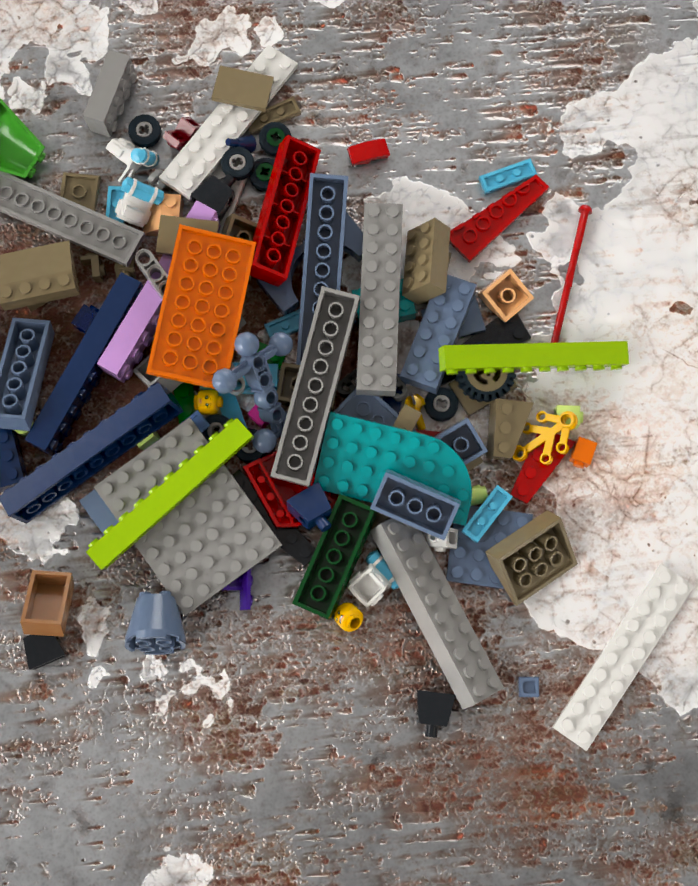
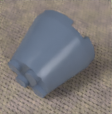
(155, 625)

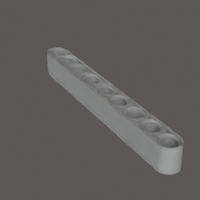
(159, 285)

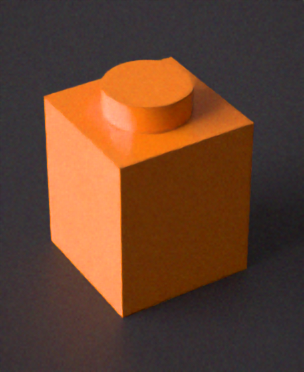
(582, 452)

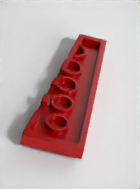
(484, 227)

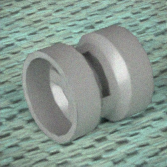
(154, 181)

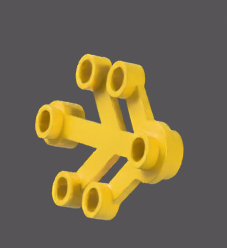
(548, 435)

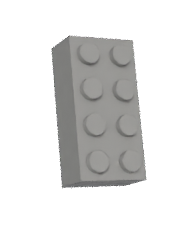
(110, 93)

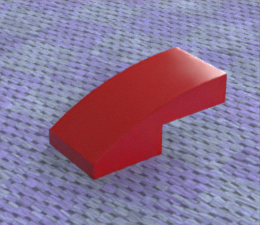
(367, 151)

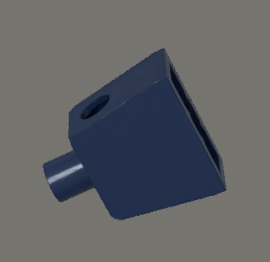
(311, 508)

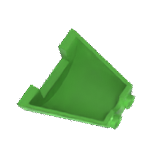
(18, 145)

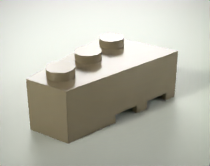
(505, 427)

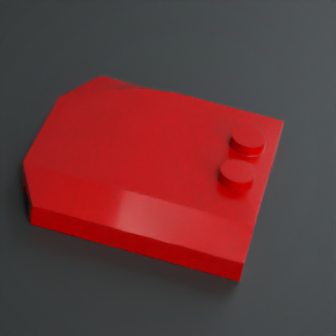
(275, 492)

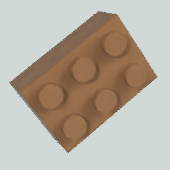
(47, 603)

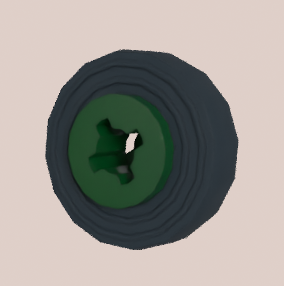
(267, 141)
(259, 178)

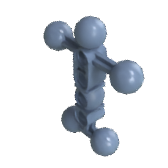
(258, 377)

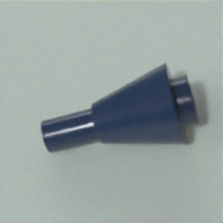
(247, 142)

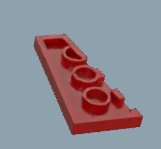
(534, 472)

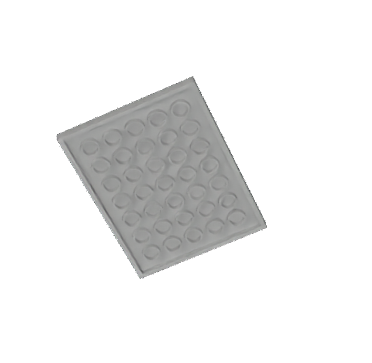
(203, 539)

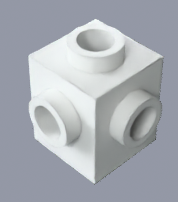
(441, 545)

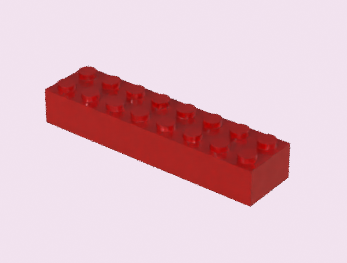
(283, 210)

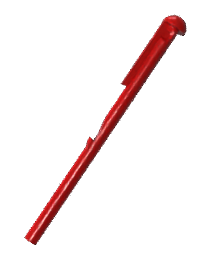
(585, 210)

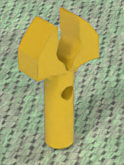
(419, 403)

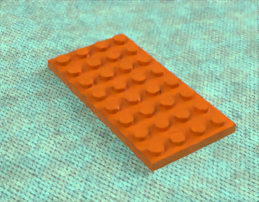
(201, 306)

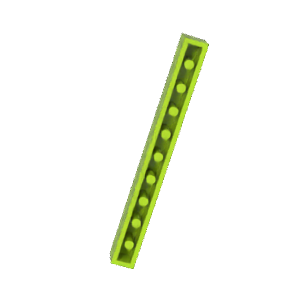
(533, 356)
(169, 494)

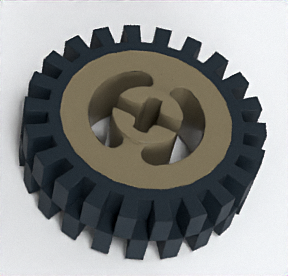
(491, 389)

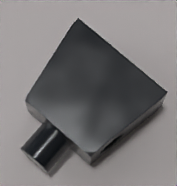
(216, 194)
(43, 650)
(434, 710)

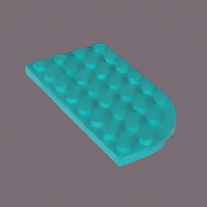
(361, 451)

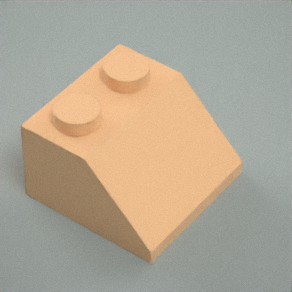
(171, 206)
(506, 295)

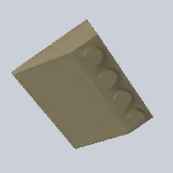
(37, 275)
(532, 557)

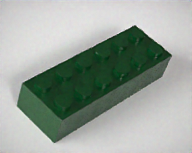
(335, 557)

